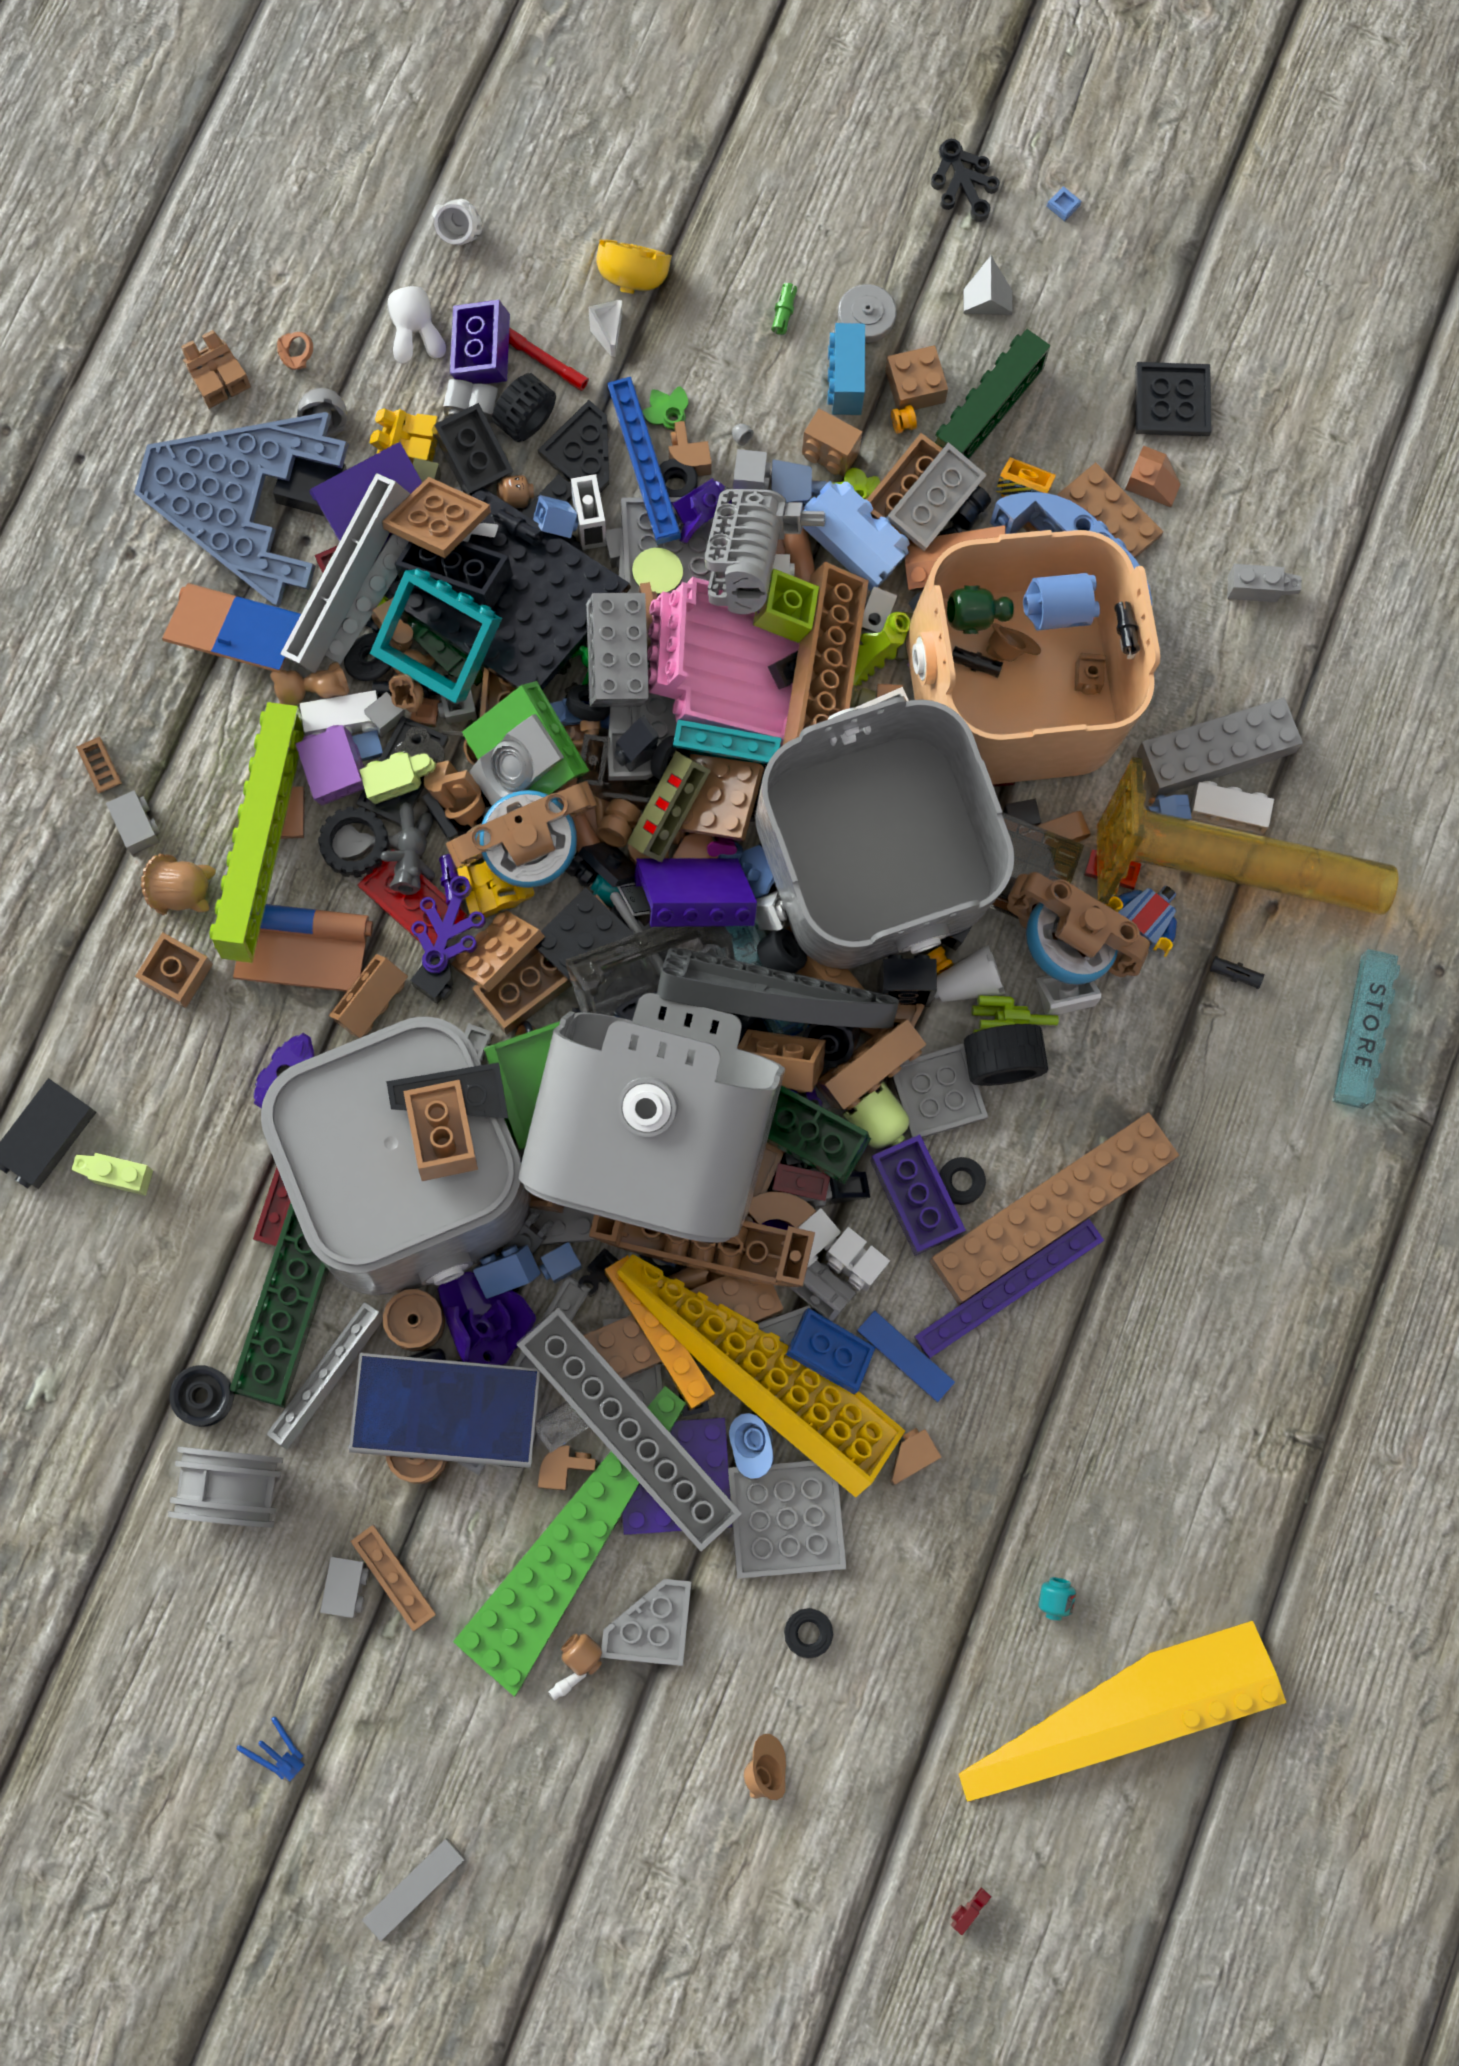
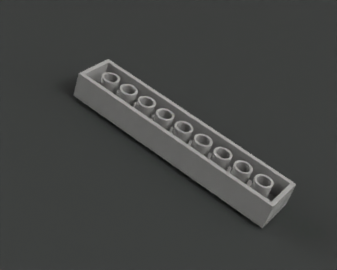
(628, 1428)

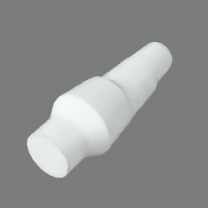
(565, 1686)

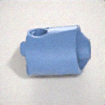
(1061, 601)

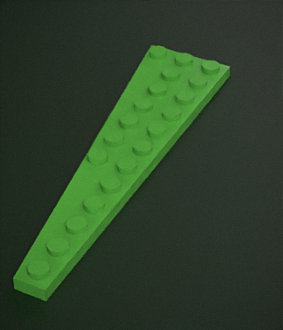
(531, 1600)

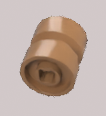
(618, 824)

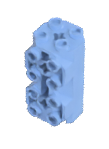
(858, 541)

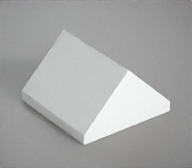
(1064, 997)

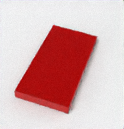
(405, 908)

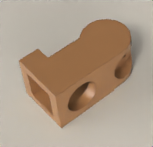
(403, 633)

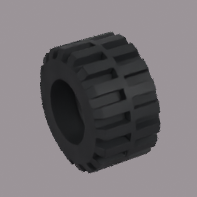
(524, 407)

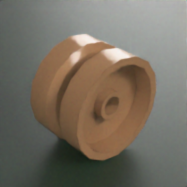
(423, 1333)
(415, 1469)

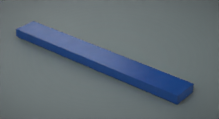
(644, 461)

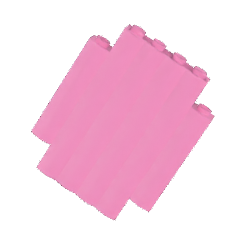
(716, 663)

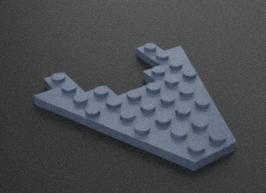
(214, 485)

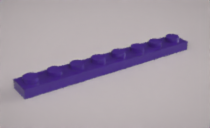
(1008, 1288)

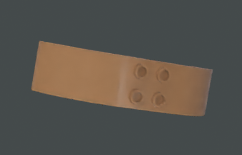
(754, 1255)

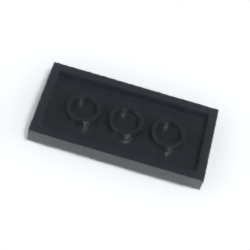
(390, 808)

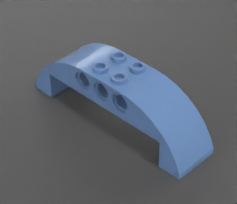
(1049, 513)

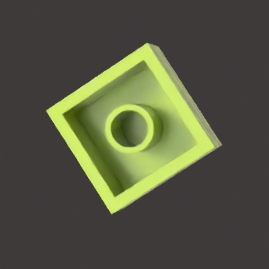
(788, 607)

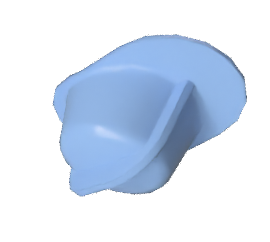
(751, 1445)

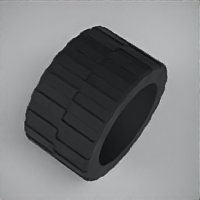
(1005, 1054)

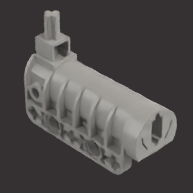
(749, 544)

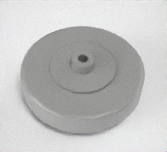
(869, 306)

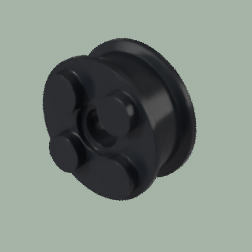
(184, 1392)

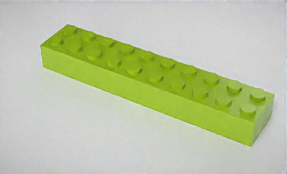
(258, 833)

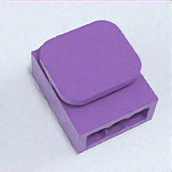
(331, 764)

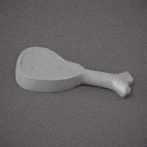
(351, 844)

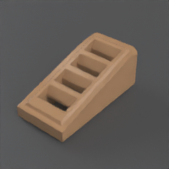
(90, 746)

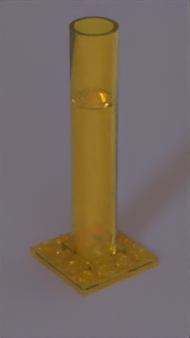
(1213, 851)

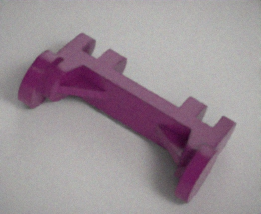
(721, 846)

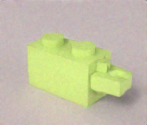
(114, 1172)

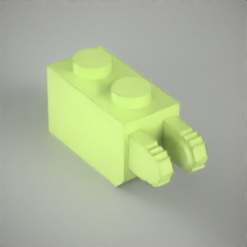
(395, 775)

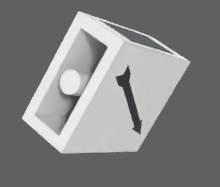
(589, 511)

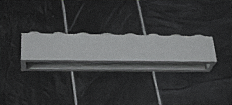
(344, 575)

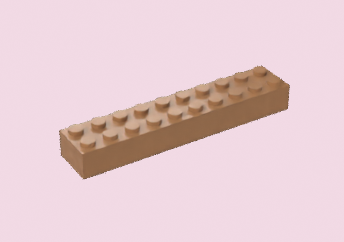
(1053, 1208)

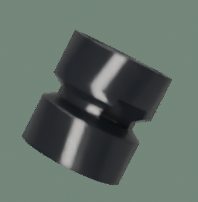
(969, 511)

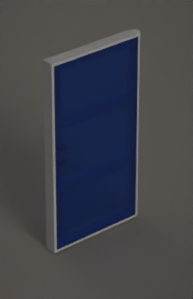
(444, 1410)

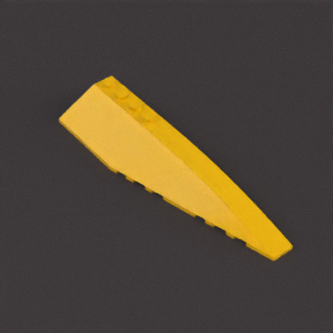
(1141, 1706)

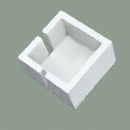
(854, 1261)

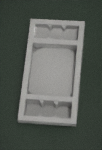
(516, 761)

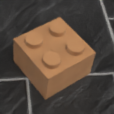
(916, 378)
(831, 443)
(174, 970)

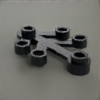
(964, 177)

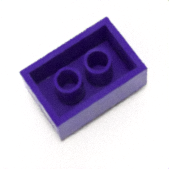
(480, 342)

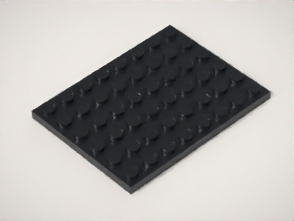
(539, 608)

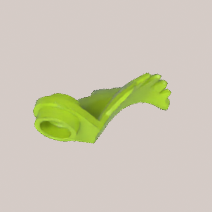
(880, 646)

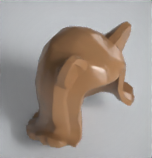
(175, 884)

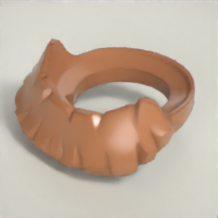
(283, 346)

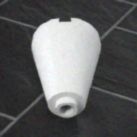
(970, 978)

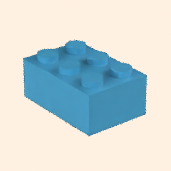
(846, 369)

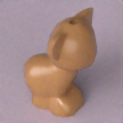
(292, 687)
(405, 690)

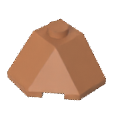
(1154, 477)

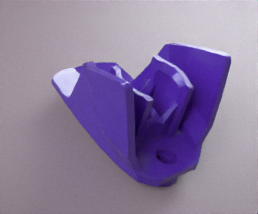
(484, 1324)

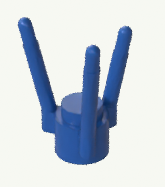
(287, 1765)

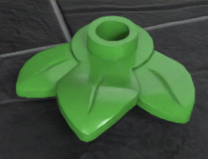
(666, 406)

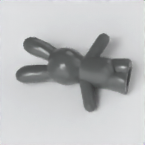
(411, 846)

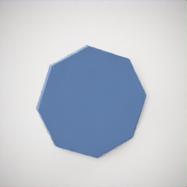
(757, 870)

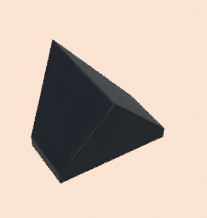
(854, 1189)

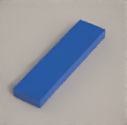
(905, 1356)

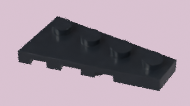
(480, 1088)

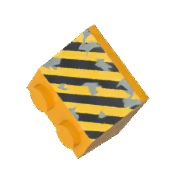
(1021, 478)

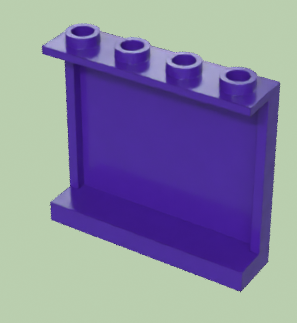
(343, 493)
(696, 892)

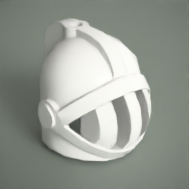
(457, 222)

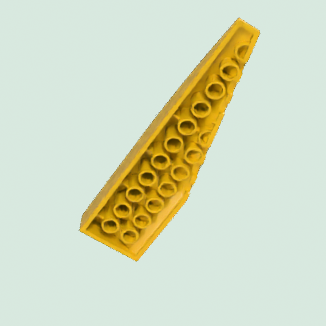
(822, 1420)

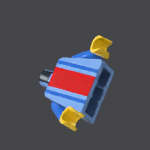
(1151, 915)

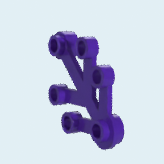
(447, 928)

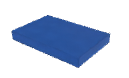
(830, 1351)

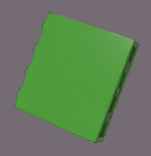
(510, 712)
(522, 1068)

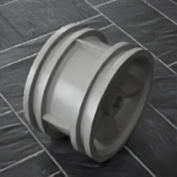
(225, 1487)

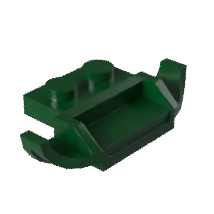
(441, 651)

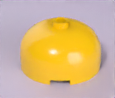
(632, 265)

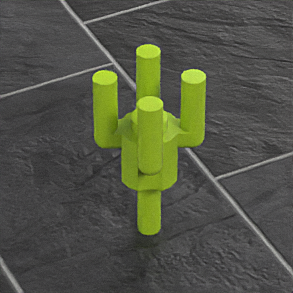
(1006, 1013)

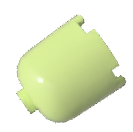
(881, 1117)

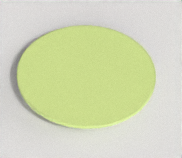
(659, 568)

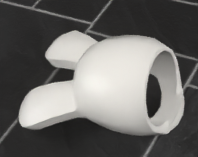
(411, 314)

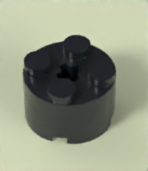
(839, 1042)

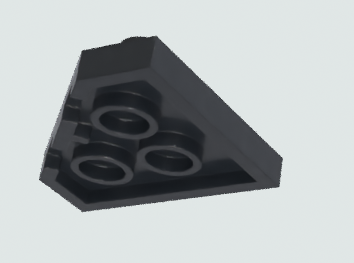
(580, 446)

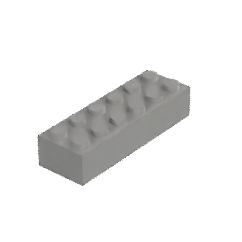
(1219, 747)

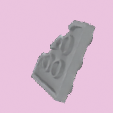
(652, 1627)

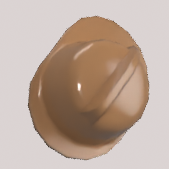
(1010, 644)
(467, 810)
(767, 1769)

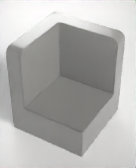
(384, 714)

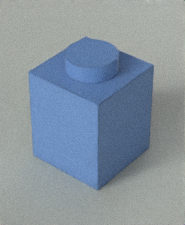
(560, 1263)

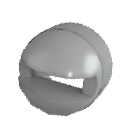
(742, 433)

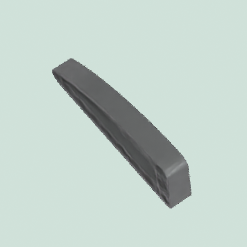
(768, 993)

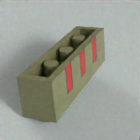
(668, 806)

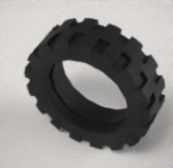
(344, 818)

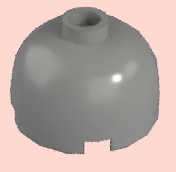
(325, 400)

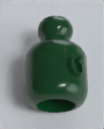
(975, 609)

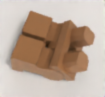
(214, 369)

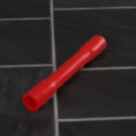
(567, 373)

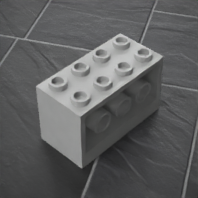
(617, 649)

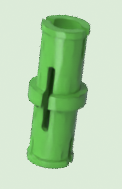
(784, 308)

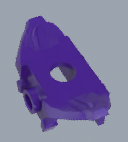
(698, 507)
(292, 1052)

